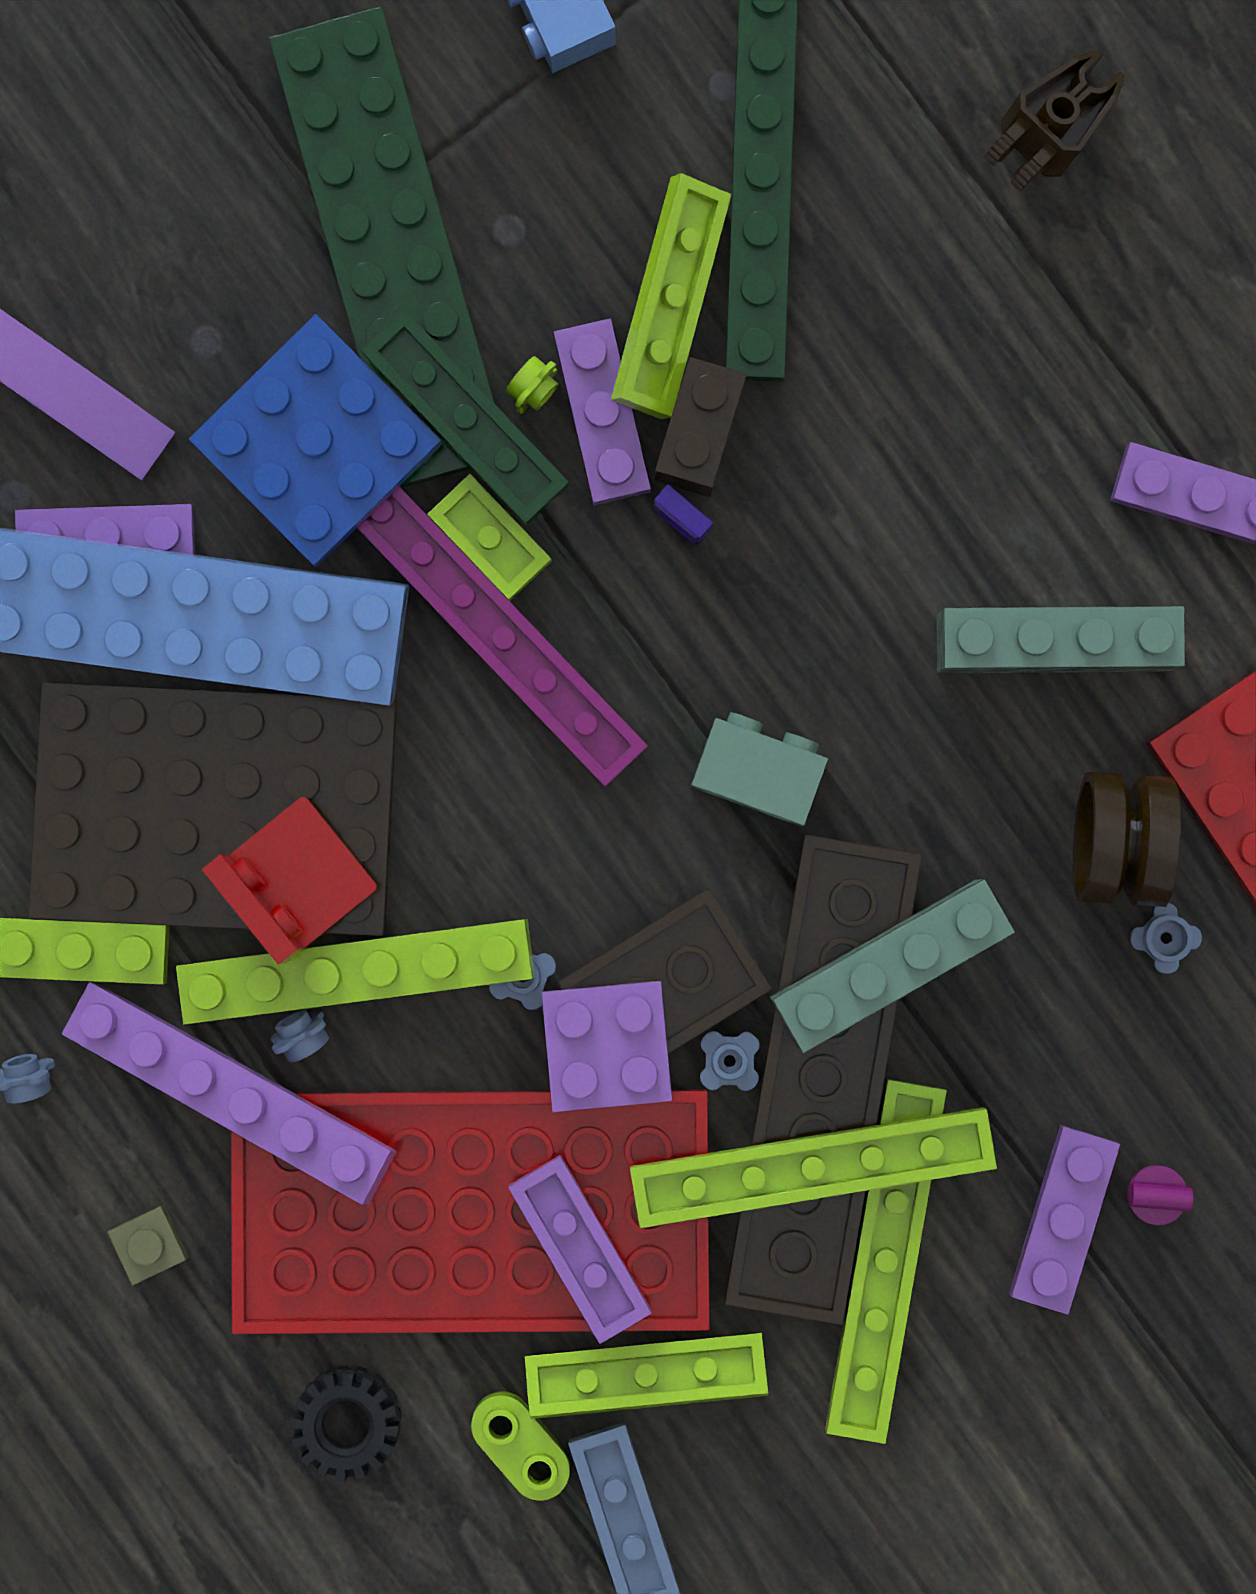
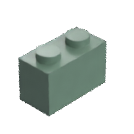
(760, 770)

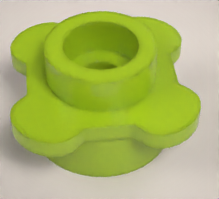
(533, 385)

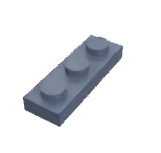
(623, 1512)

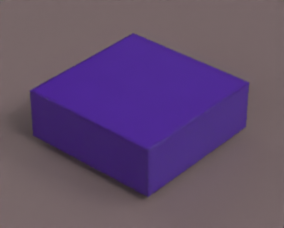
(682, 515)

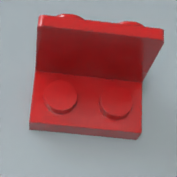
(291, 880)

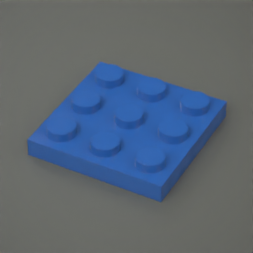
(316, 440)

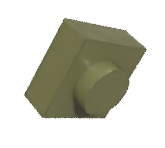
(148, 1244)

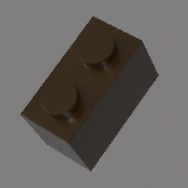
(699, 427)

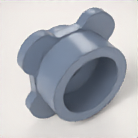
(1183, 938)
(531, 990)
(300, 1035)
(741, 1048)
(25, 1078)

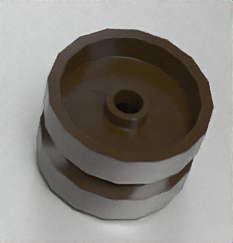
(1126, 839)

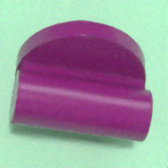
(1159, 1195)

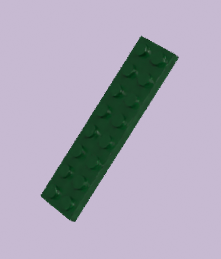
(376, 195)

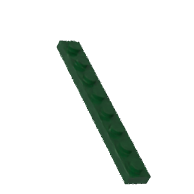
(761, 188)

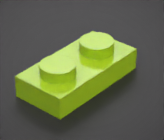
(489, 537)

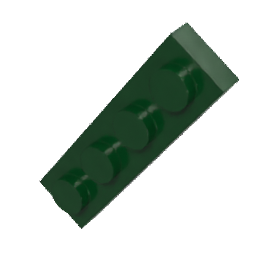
(465, 417)

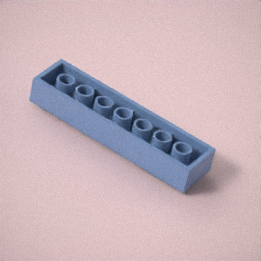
(200, 617)

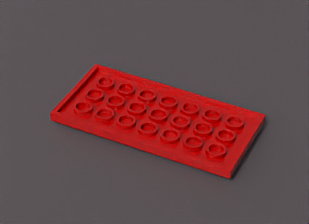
(443, 1230)

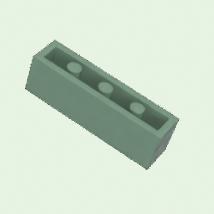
(1060, 639)
(892, 964)

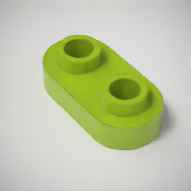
(521, 1447)

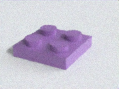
(606, 1046)

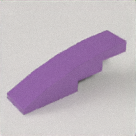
(79, 399)

